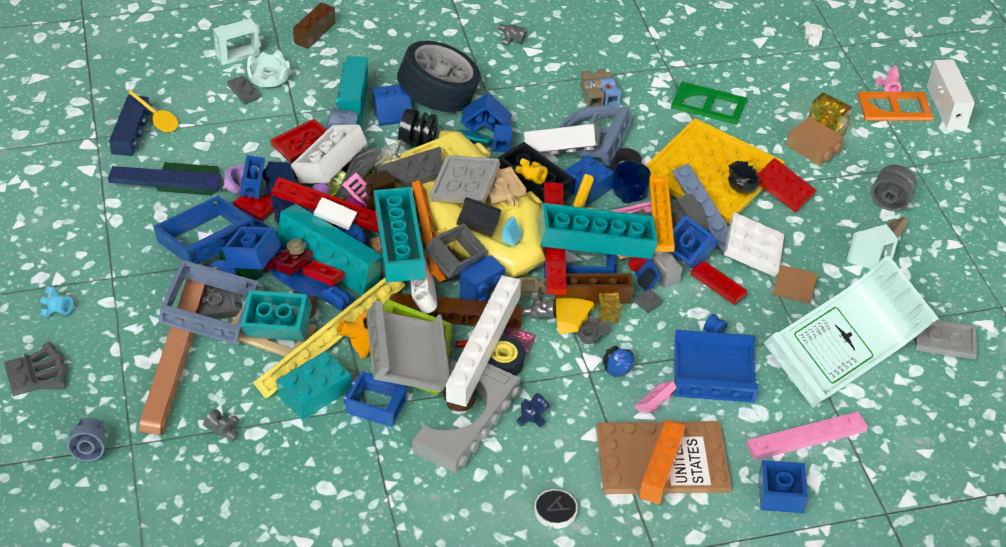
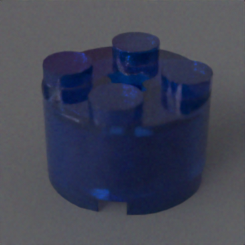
(631, 182)

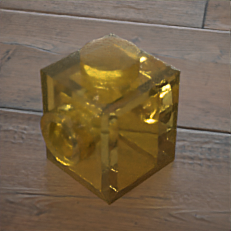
(608, 307)

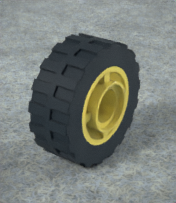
(508, 355)

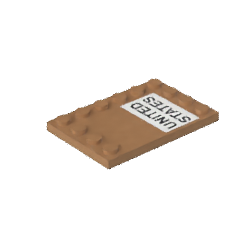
(628, 447)

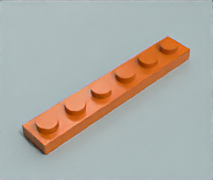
(426, 225)

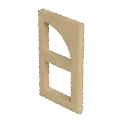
(266, 344)

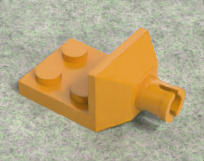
(357, 333)

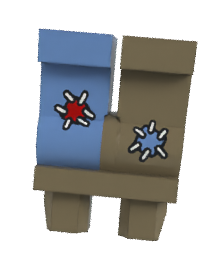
(599, 87)

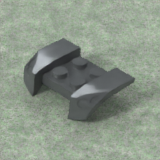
(687, 206)

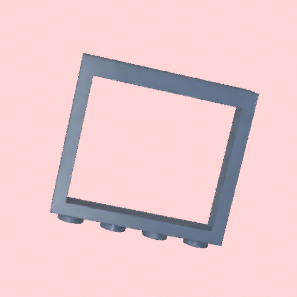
(198, 323)

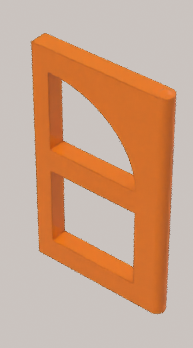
(872, 113)

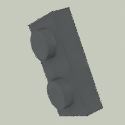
(243, 90)

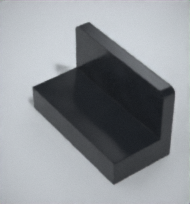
(479, 217)

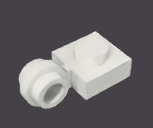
(813, 33)

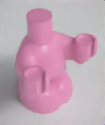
(892, 81)

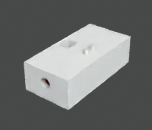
(950, 94)

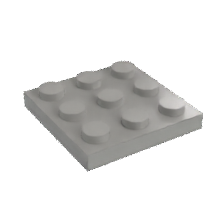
(464, 178)

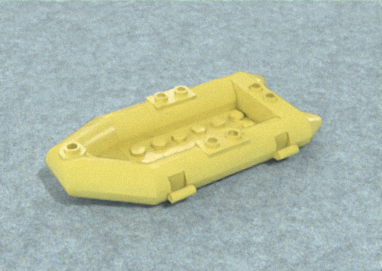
(516, 259)

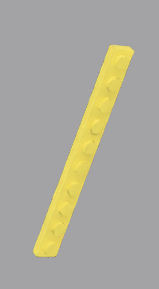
(325, 336)

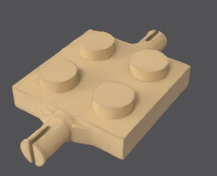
(506, 187)

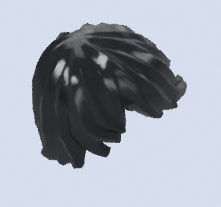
(743, 177)

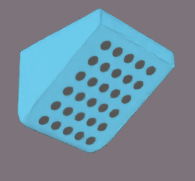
(511, 232)

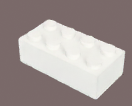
(329, 154)

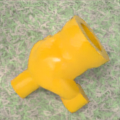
(533, 172)

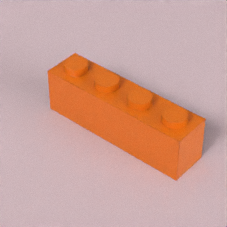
(662, 462)

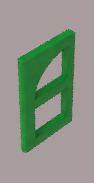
(689, 90)

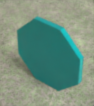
(478, 137)

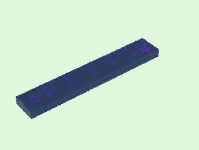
(165, 178)

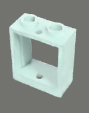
(234, 30)

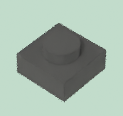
(648, 301)

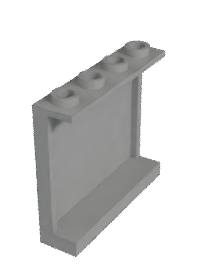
(407, 349)

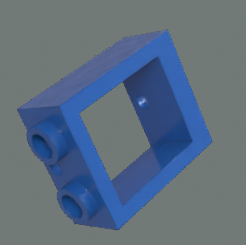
(376, 414)

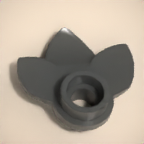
(592, 330)

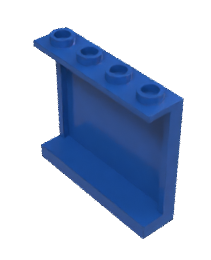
(714, 366)

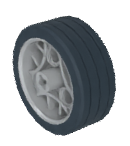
(438, 76)

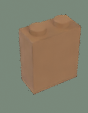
(815, 141)

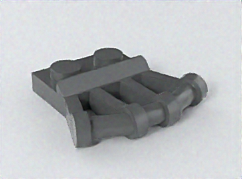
(25, 379)

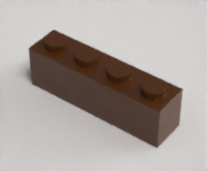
(589, 285)

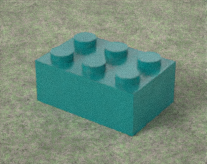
(276, 315)
(313, 385)

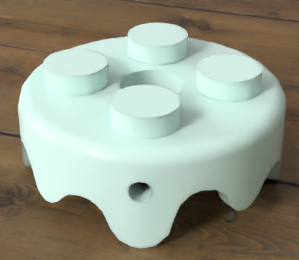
(274, 64)

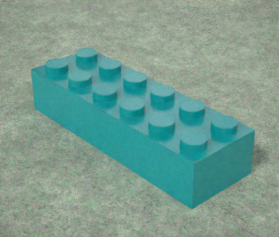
(597, 231)
(399, 235)
(331, 247)

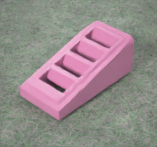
(351, 189)

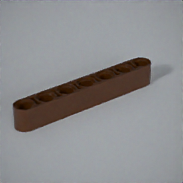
(458, 311)

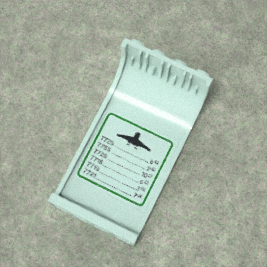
(851, 332)

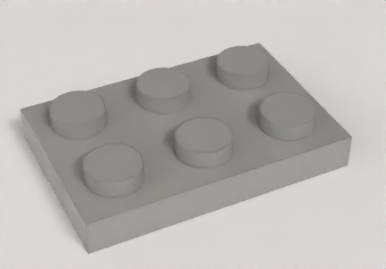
(948, 339)

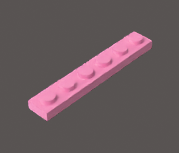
(806, 436)

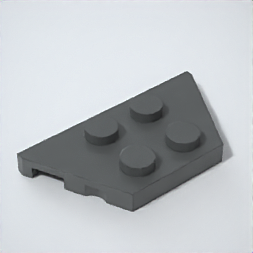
(421, 167)

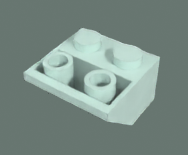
(872, 246)

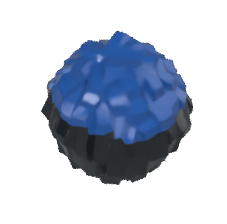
(618, 361)

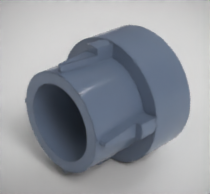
(341, 117)
(87, 440)

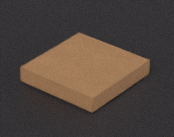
(795, 284)

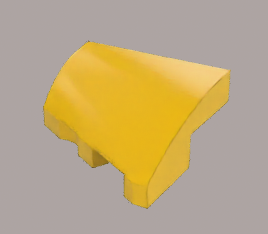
(572, 313)

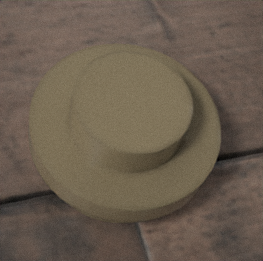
(296, 246)

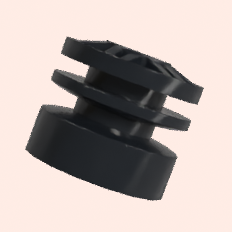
(417, 129)

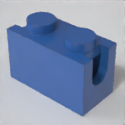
(251, 179)

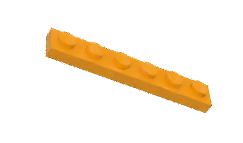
(661, 213)

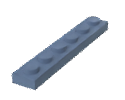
(690, 184)

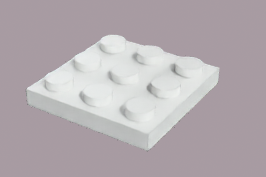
(754, 244)

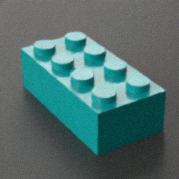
(353, 86)

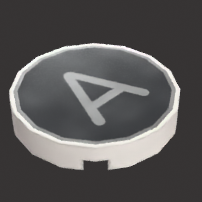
(555, 508)

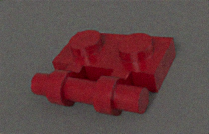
(288, 262)

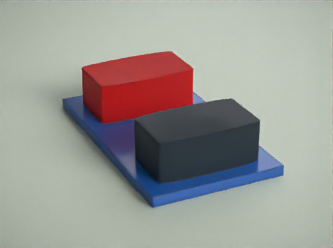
(645, 272)

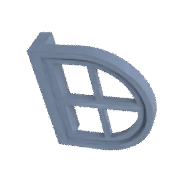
(613, 135)

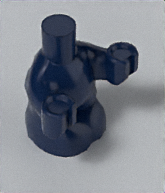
(532, 410)

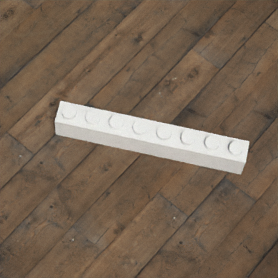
(483, 341)

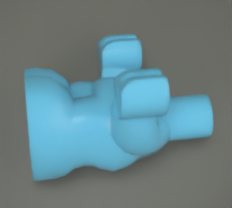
(56, 303)

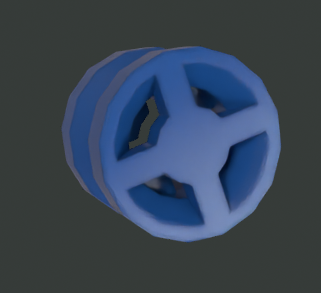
(714, 324)

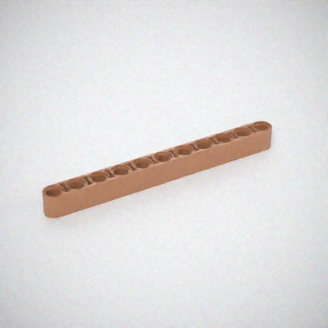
(170, 365)

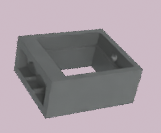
(445, 259)

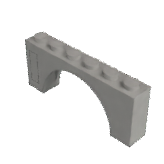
(453, 447)

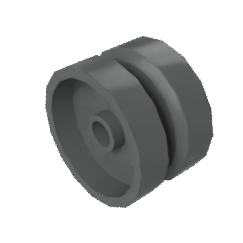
(894, 188)

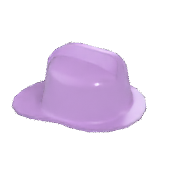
(234, 179)

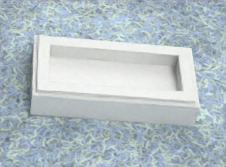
(335, 213)

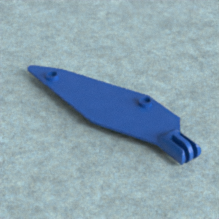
(306, 285)

